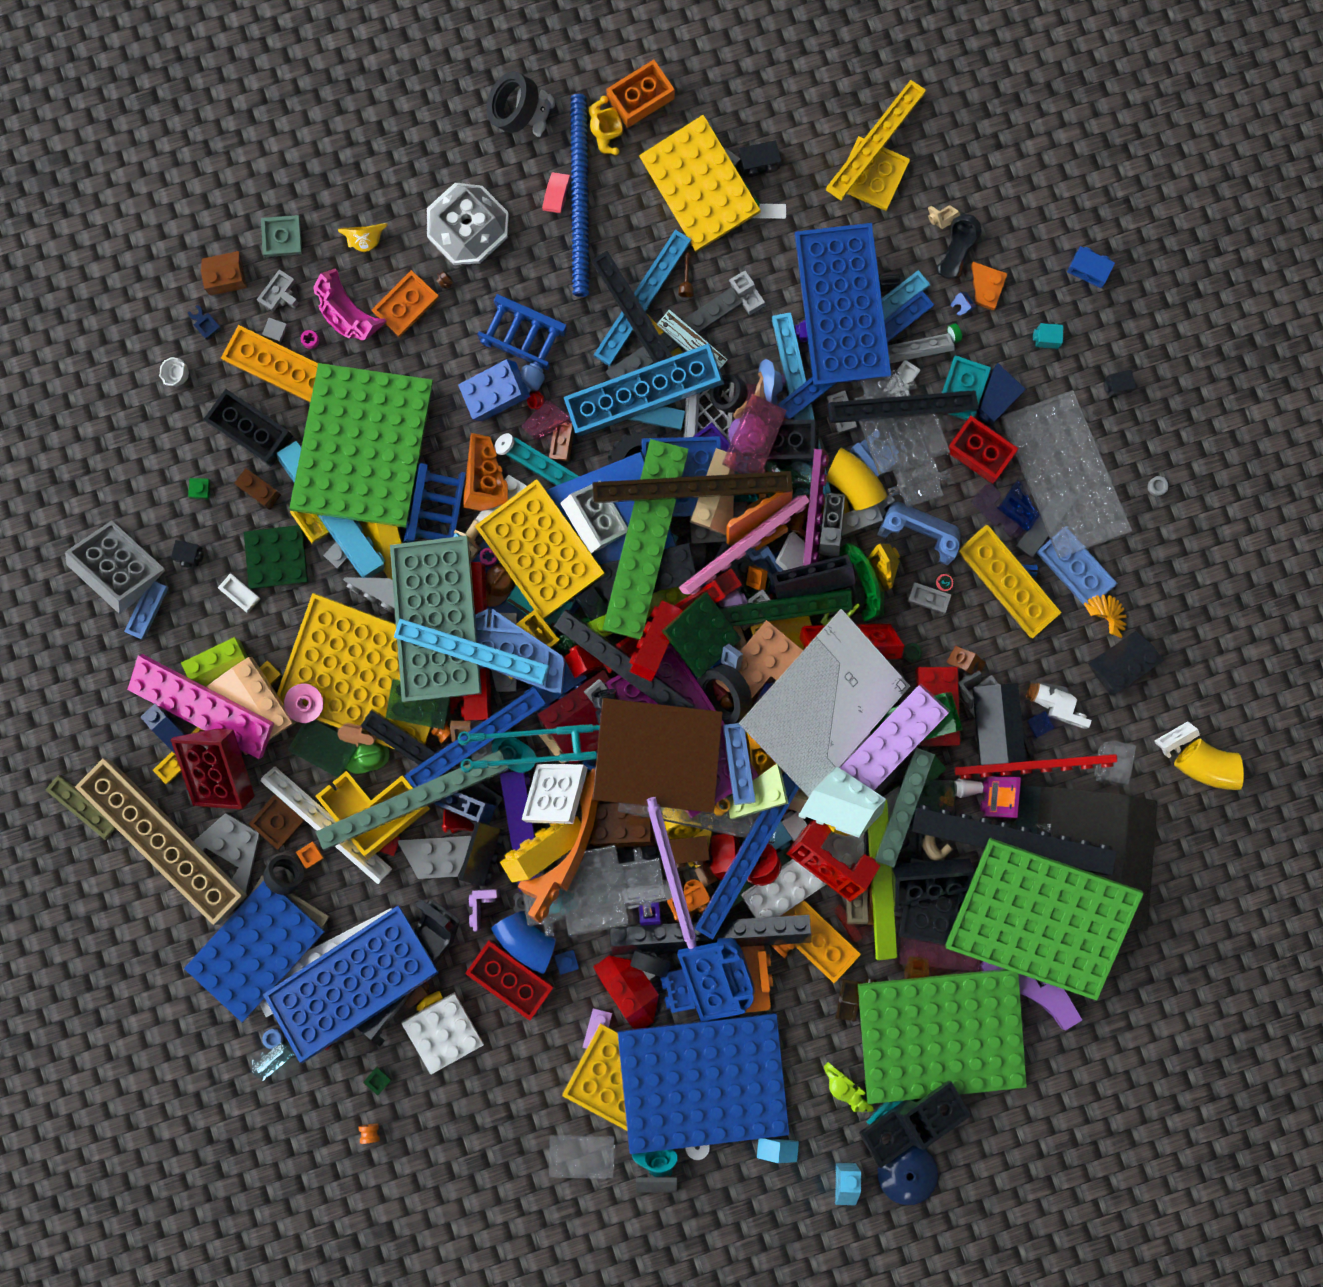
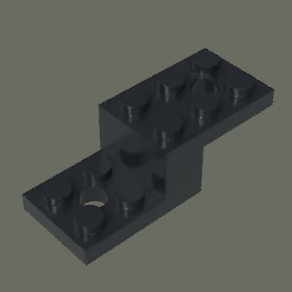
(915, 1124)

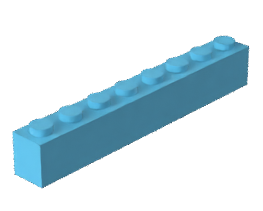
(344, 531)

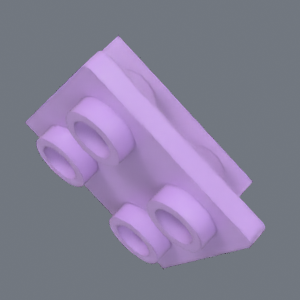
(486, 895)

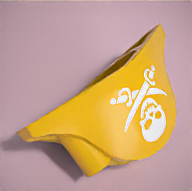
(363, 238)

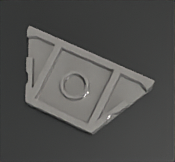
(436, 855)

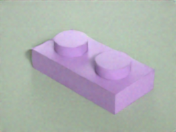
(597, 1017)

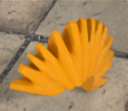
(1109, 610)

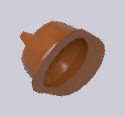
(498, 585)

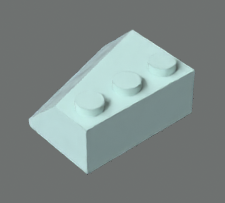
(844, 804)

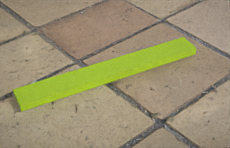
(882, 894)

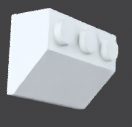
(594, 522)

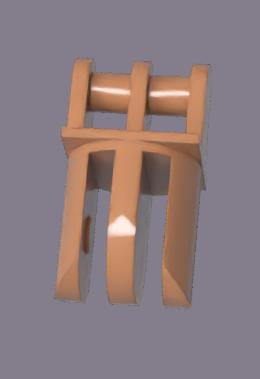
(355, 734)

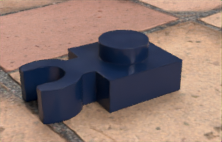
(205, 323)

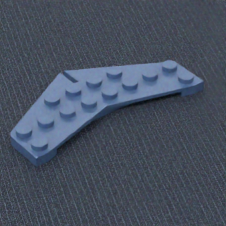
(512, 639)

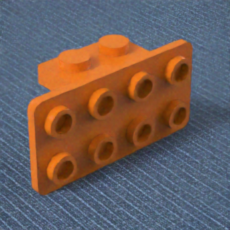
(753, 517)
(757, 963)

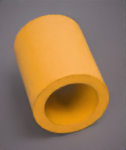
(725, 803)

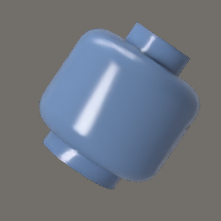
(532, 377)

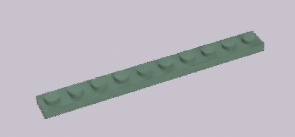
(407, 803)

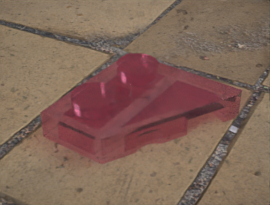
(545, 420)

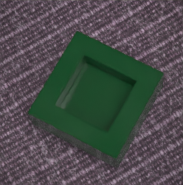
(377, 1080)

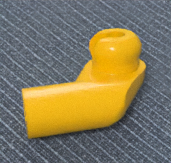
(429, 1000)

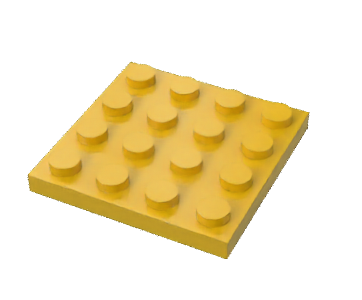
(598, 1078)

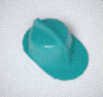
(514, 749)
(657, 1162)

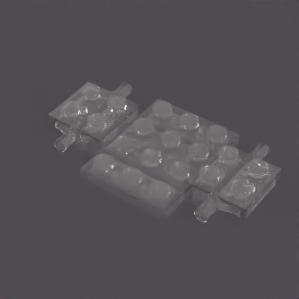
(905, 444)
(602, 892)

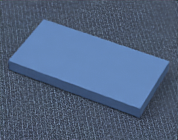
(1078, 572)

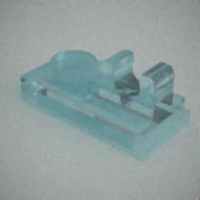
(271, 1061)

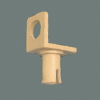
(472, 533)

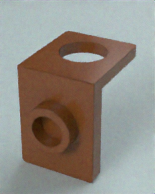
(965, 660)

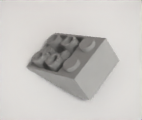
(374, 590)

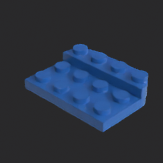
(718, 978)

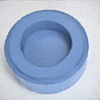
(272, 1038)

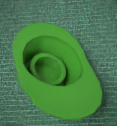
(368, 758)

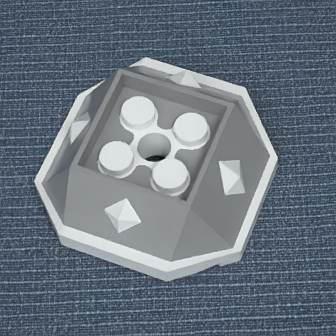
(472, 241)

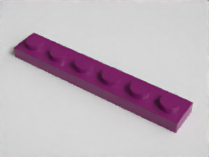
(816, 499)

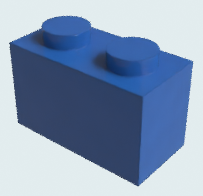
(1091, 266)

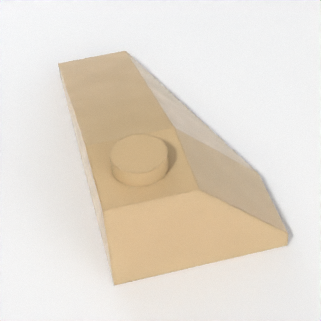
(715, 511)

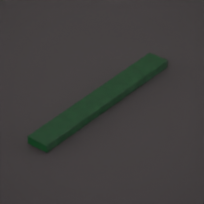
(788, 607)

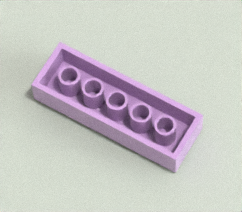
(896, 738)

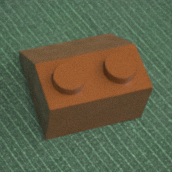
(223, 273)

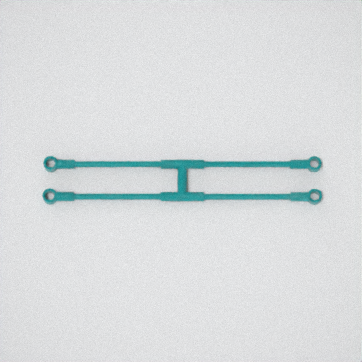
(573, 730)

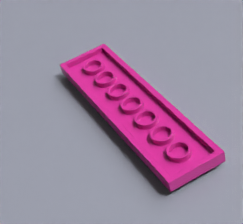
(199, 704)

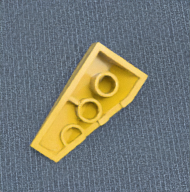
(382, 538)

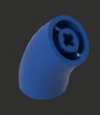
(525, 942)

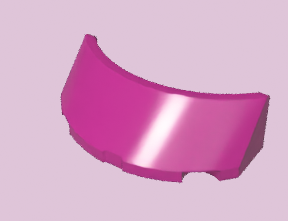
(341, 311)

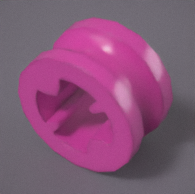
(313, 344)
(482, 554)

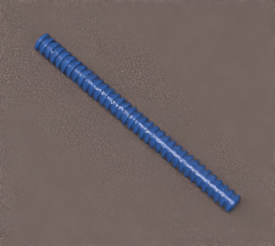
(579, 194)

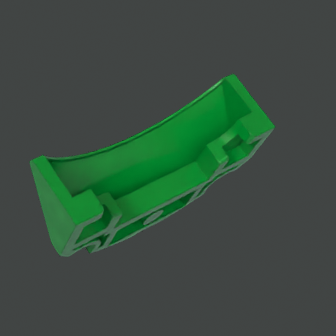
(869, 579)

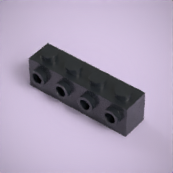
(814, 578)

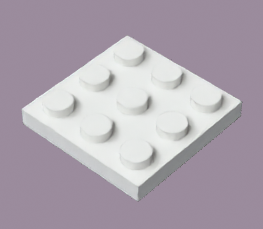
(554, 793)
(442, 1033)

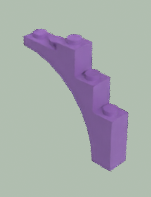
(1050, 997)

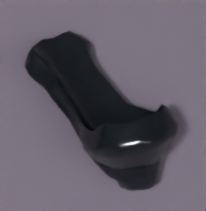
(964, 233)

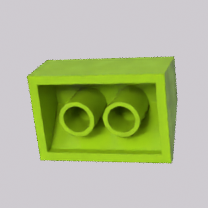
(214, 662)

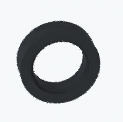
(526, 106)
(737, 686)

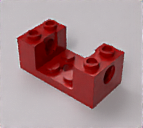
(845, 880)

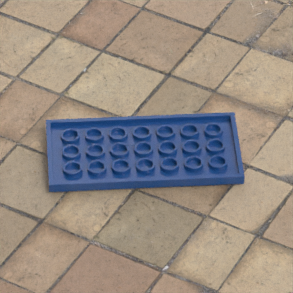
(842, 304)
(350, 984)

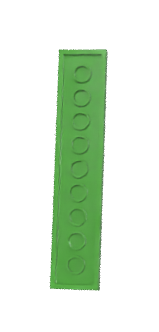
(643, 546)

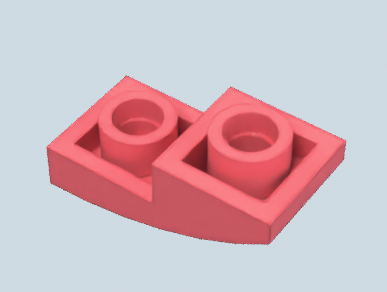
(556, 192)

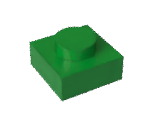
(199, 488)

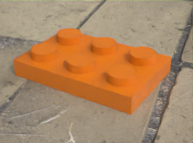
(405, 303)

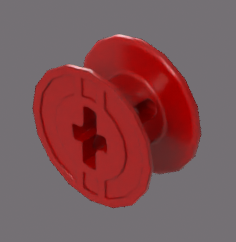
(766, 868)

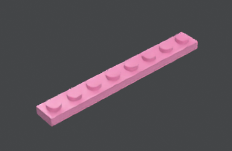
(738, 550)

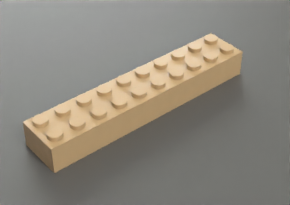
(161, 841)

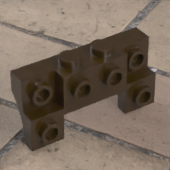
(849, 999)

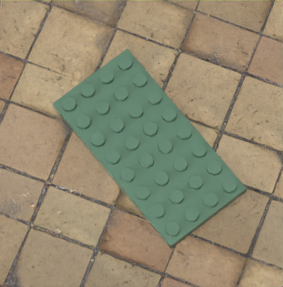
(437, 592)

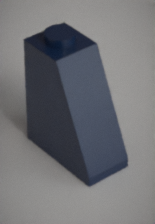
(999, 395)

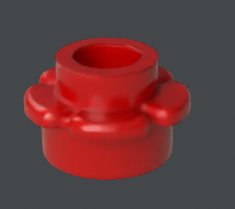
(535, 400)

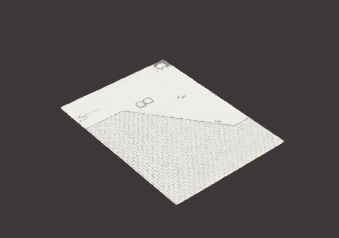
(824, 703)

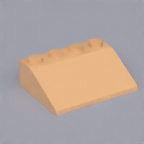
(251, 689)

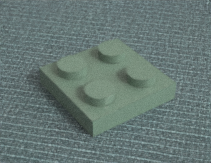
(281, 236)

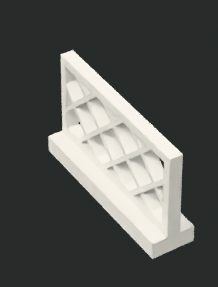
(692, 413)

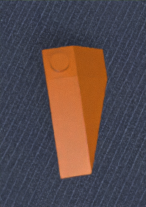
(484, 477)

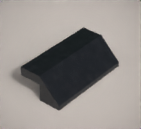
(998, 724)

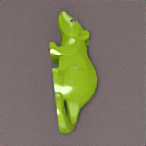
(842, 1089)

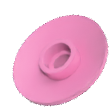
(294, 703)

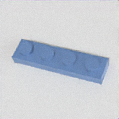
(738, 764)

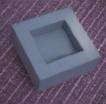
(732, 657)

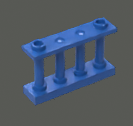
(537, 321)
(420, 494)

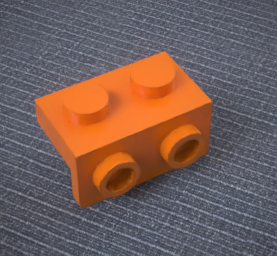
(696, 899)

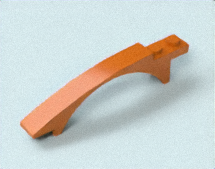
(546, 887)

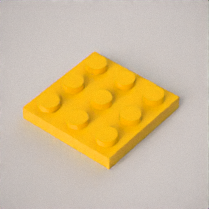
(880, 178)

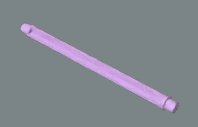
(671, 872)

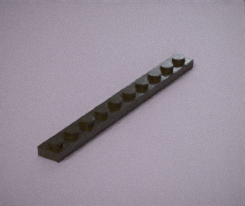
(691, 487)

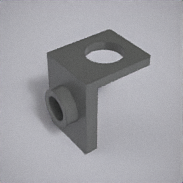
(966, 684)

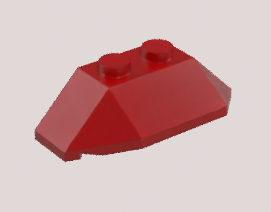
(629, 990)

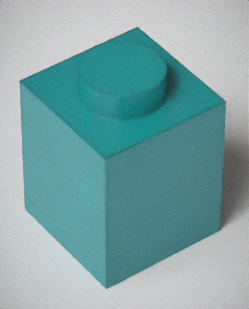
(1048, 336)

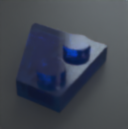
(1019, 507)

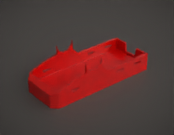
(880, 635)

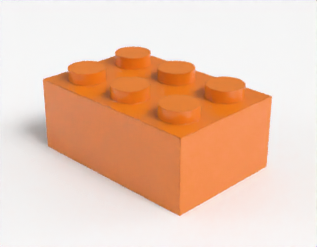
(640, 93)

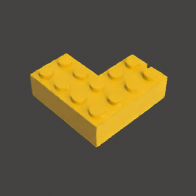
(351, 799)

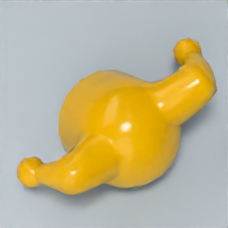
(605, 125)

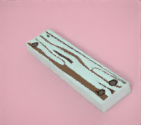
(685, 335)

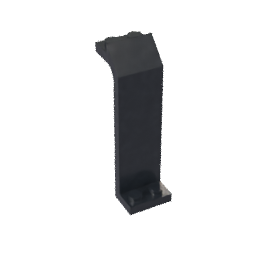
(437, 934)

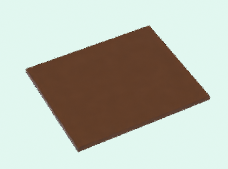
(657, 754)

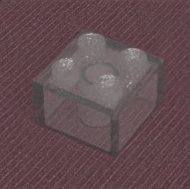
(1121, 772)

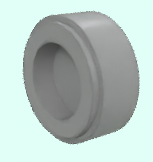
(1157, 486)

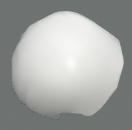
(174, 372)

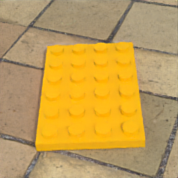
(699, 183)
(540, 549)

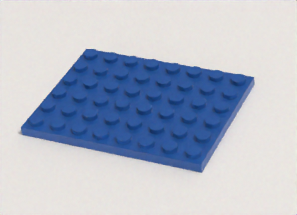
(703, 1083)

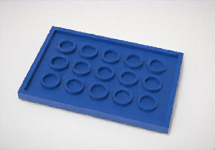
(254, 950)

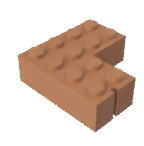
(765, 658)

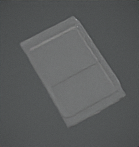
(581, 1156)

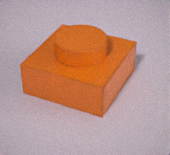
(757, 577)
(310, 855)

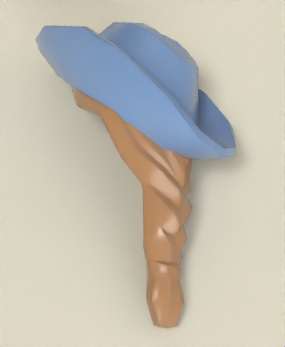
(768, 386)

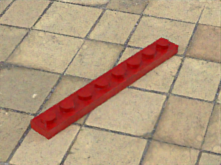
(1043, 765)

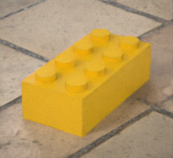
(540, 851)

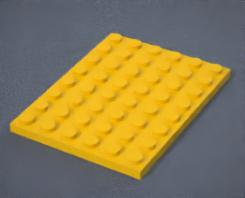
(349, 662)

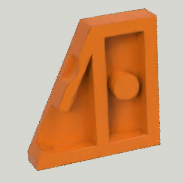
(987, 285)

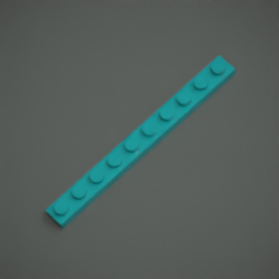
(542, 465)

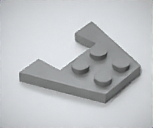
(234, 843)

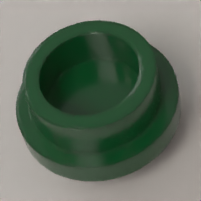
(912, 652)

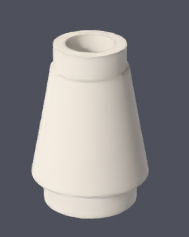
(967, 787)

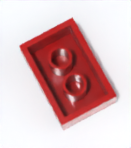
(982, 449)

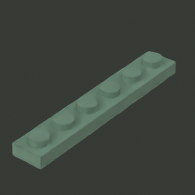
(904, 807)

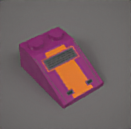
(1001, 797)

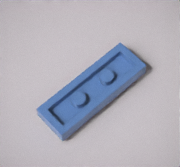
(146, 610)

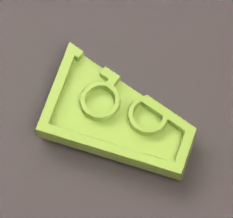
(768, 793)

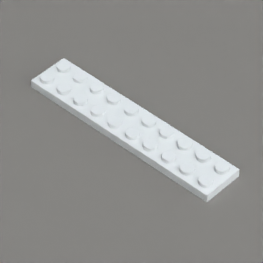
(796, 882)

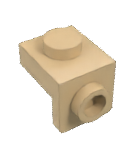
(944, 217)

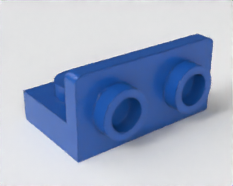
(679, 994)

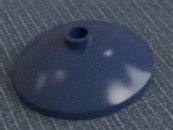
(904, 1191)

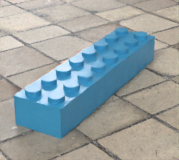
(644, 390)

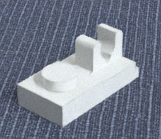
(1177, 737)

